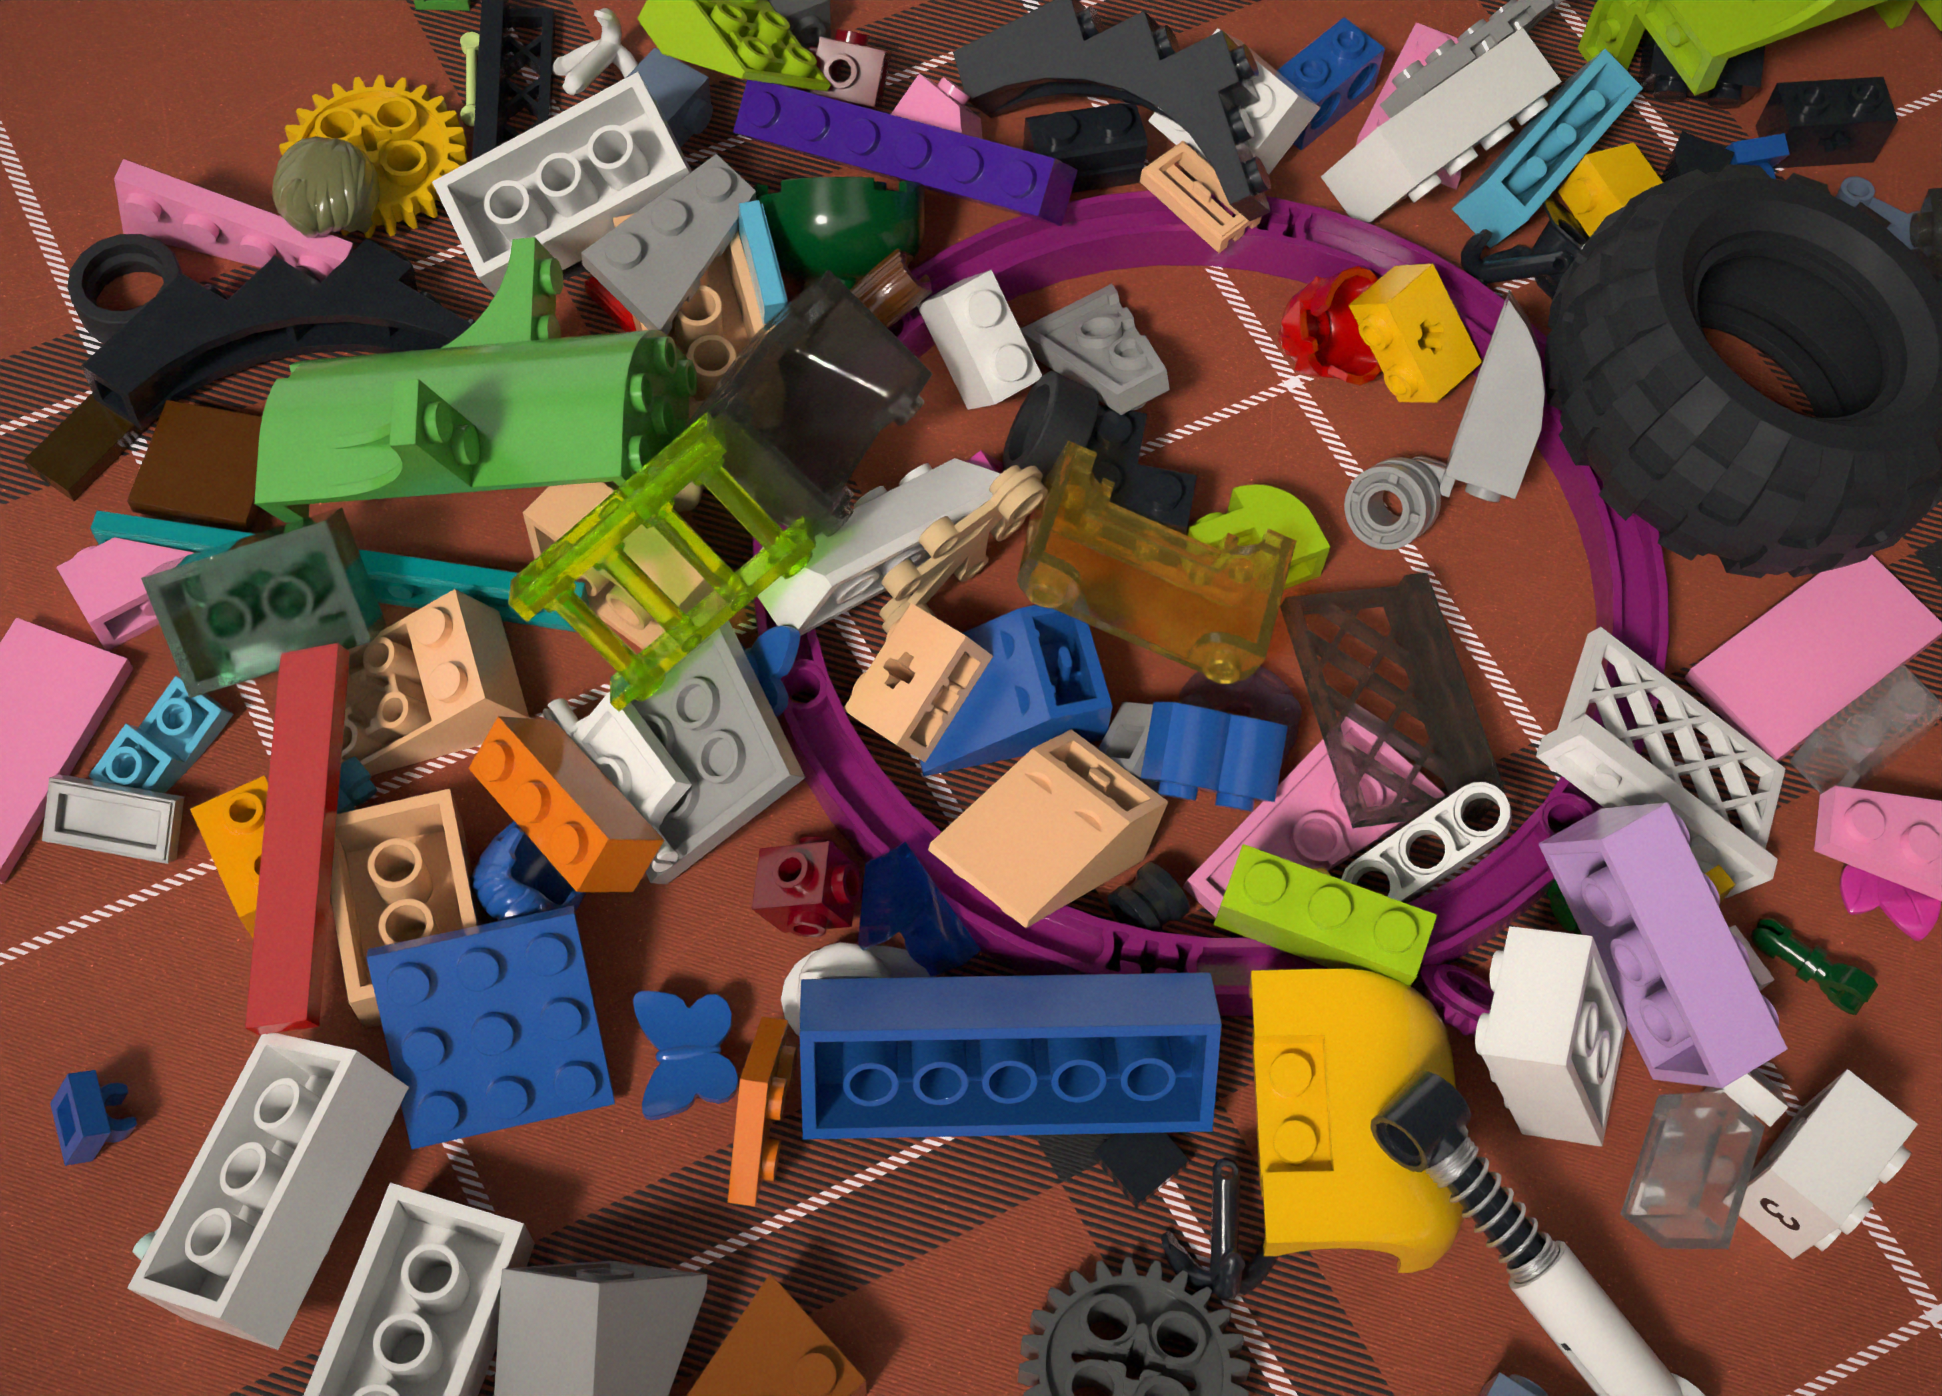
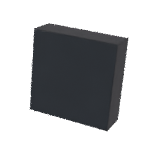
(1140, 1163)

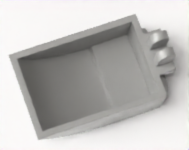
(1500, 415)

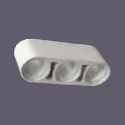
(1445, 822)

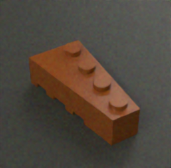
(778, 1353)

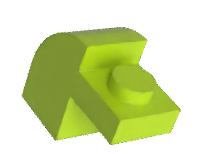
(1262, 507)

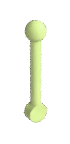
(470, 47)

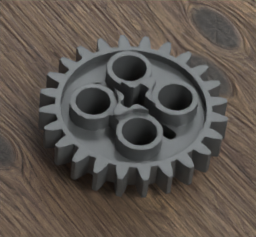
(1145, 1314)

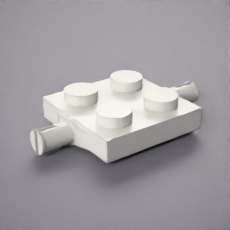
(630, 758)

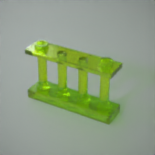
(649, 501)

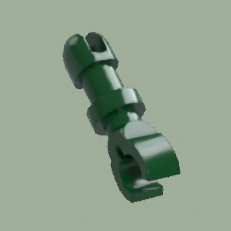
(1843, 984)

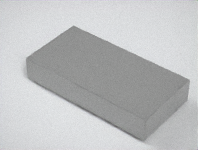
(113, 818)

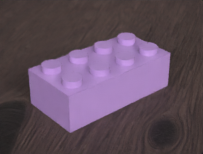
(1665, 945)

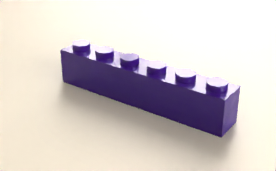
(906, 151)

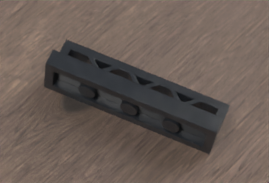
(496, 67)

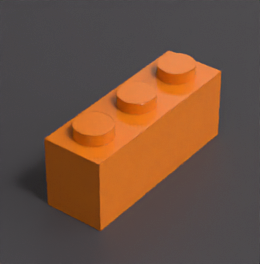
(565, 805)

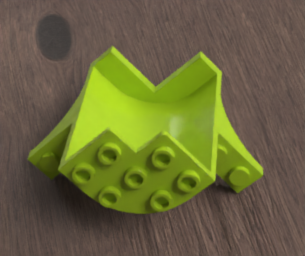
(1705, 33)

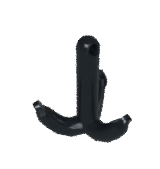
(1510, 263)
(1227, 1270)

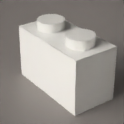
(980, 340)

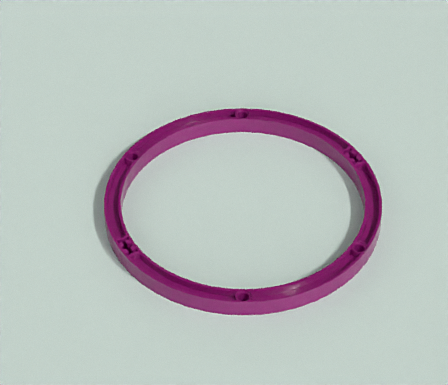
(1297, 245)

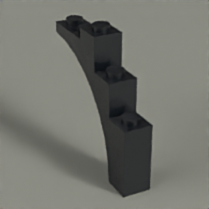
(1070, 54)
(281, 312)

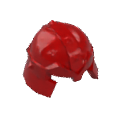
(1323, 332)

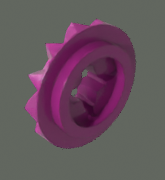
(1456, 995)

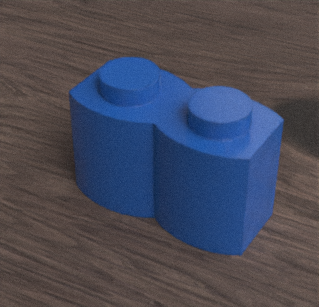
(1214, 753)

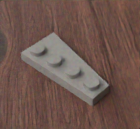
(1451, 57)

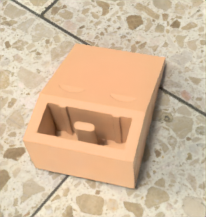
(429, 685)
(1052, 829)

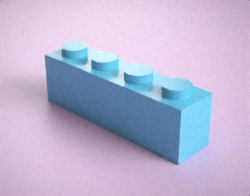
(1548, 148)

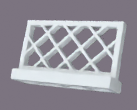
(1615, 775)

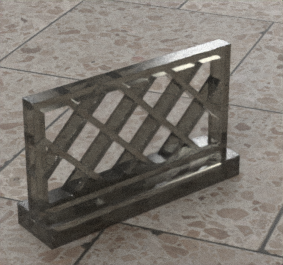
(1435, 680)

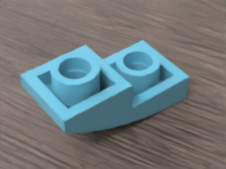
(164, 743)

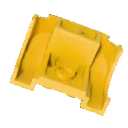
(1324, 1066)

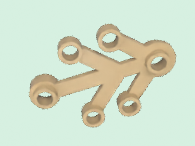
(963, 545)

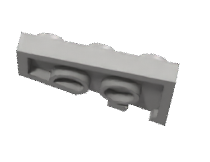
(667, 245)
(1100, 349)

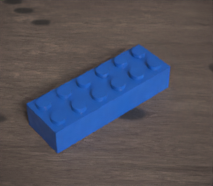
(1008, 1055)

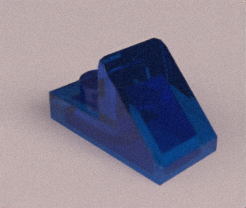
(906, 900)

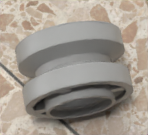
(1370, 517)

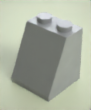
(594, 1328)

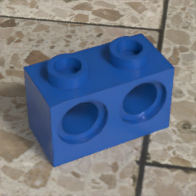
(1335, 74)

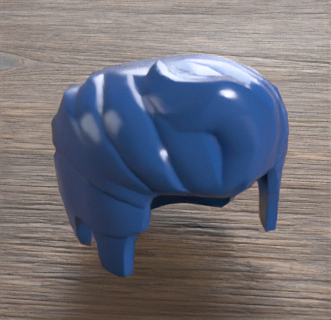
(518, 878)

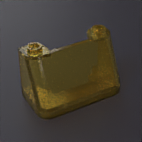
(1149, 581)

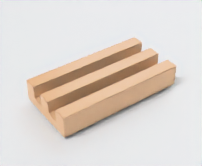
(1193, 200)

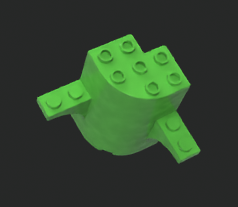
(480, 414)

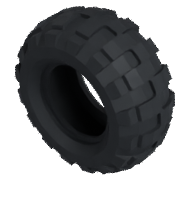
(1694, 442)

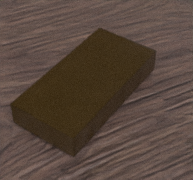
(82, 447)

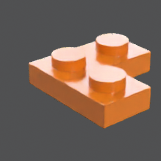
(760, 1098)

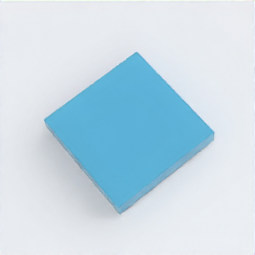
(761, 259)

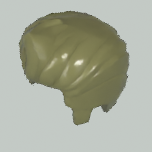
(325, 187)

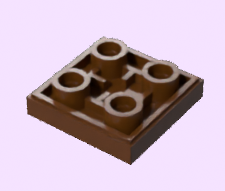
(200, 468)

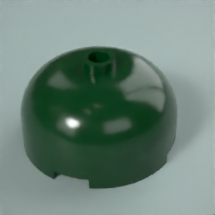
(841, 225)

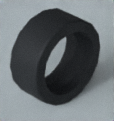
(106, 262)
(1046, 420)

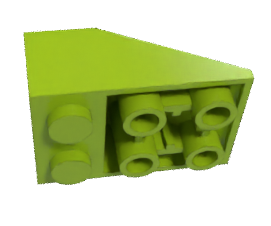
(732, 38)

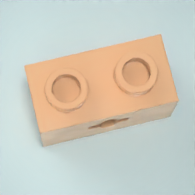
(917, 682)

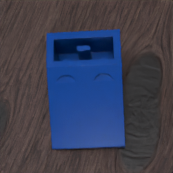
(1031, 691)

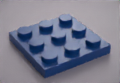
(491, 1026)

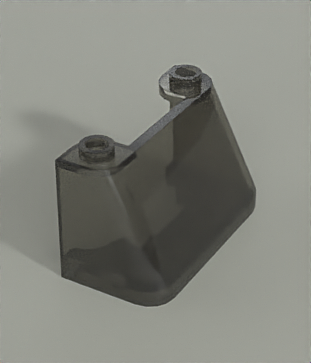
(811, 402)

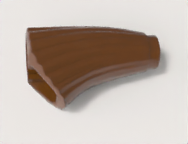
(891, 288)

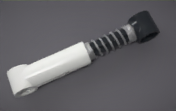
(1428, 1132)

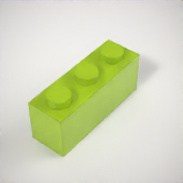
(1323, 917)

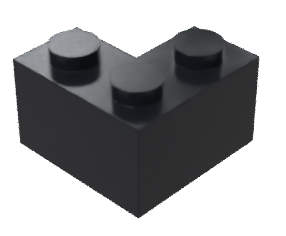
(1145, 490)

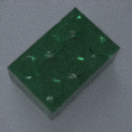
(263, 596)

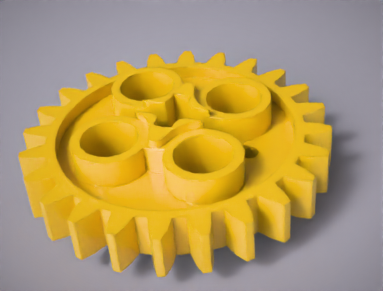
(402, 136)

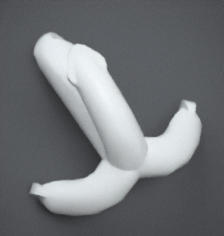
(590, 60)

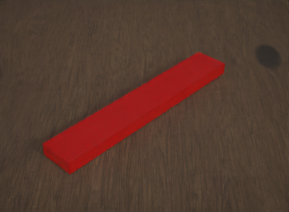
(298, 841)

